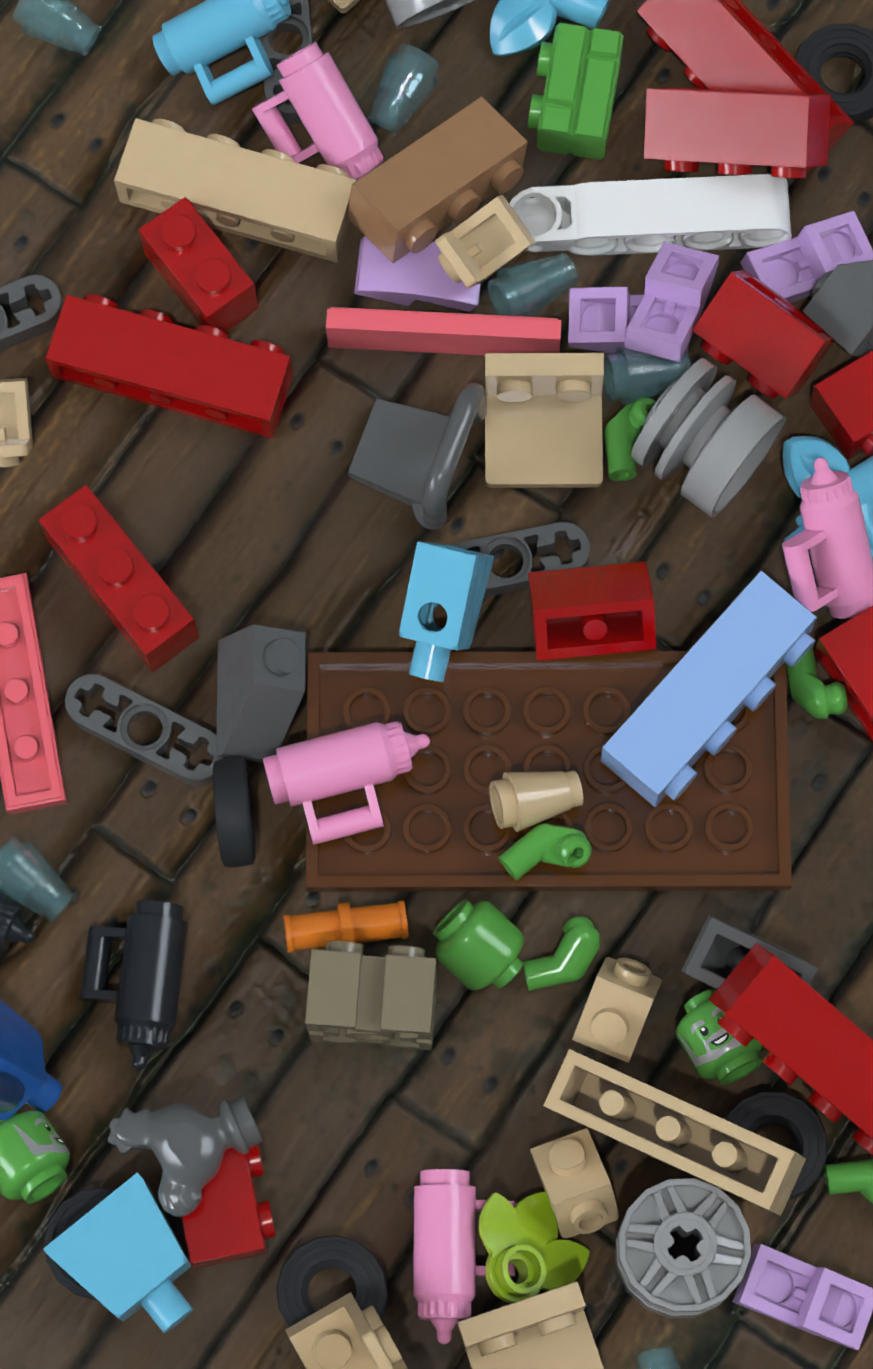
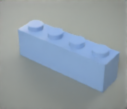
(709, 689)

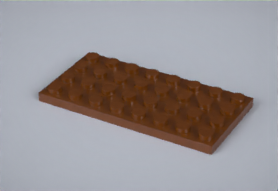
(544, 717)

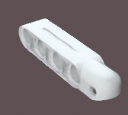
(647, 213)

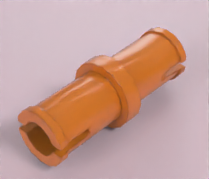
(345, 924)

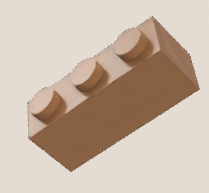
(437, 180)

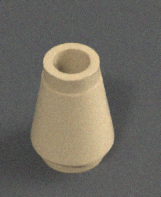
(532, 797)

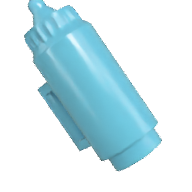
(215, 30)

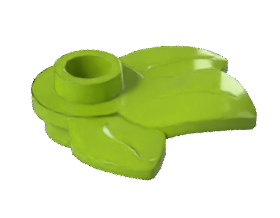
(527, 1239)

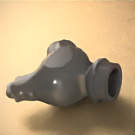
(186, 1145)

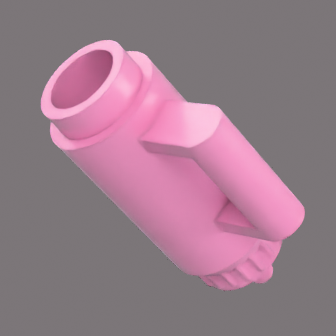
(326, 111)
(836, 544)
(341, 765)
(446, 1248)

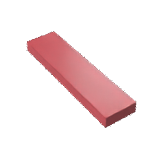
(440, 332)
(28, 740)

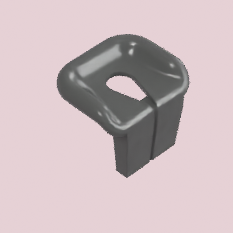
(416, 451)

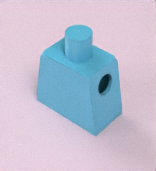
(458, 583)
(127, 1256)

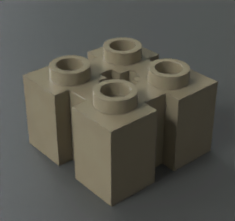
(371, 997)

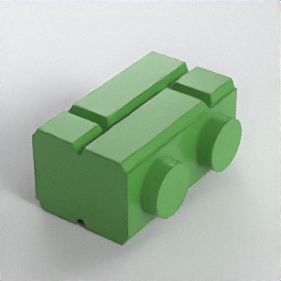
(578, 90)

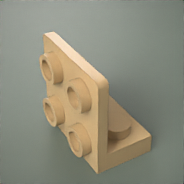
(543, 420)
(533, 1334)
(345, 1338)

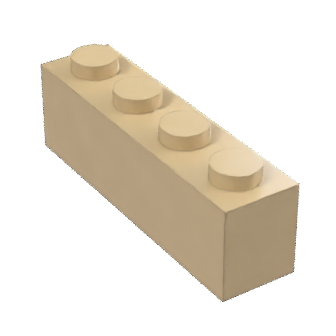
(237, 188)
(675, 1132)

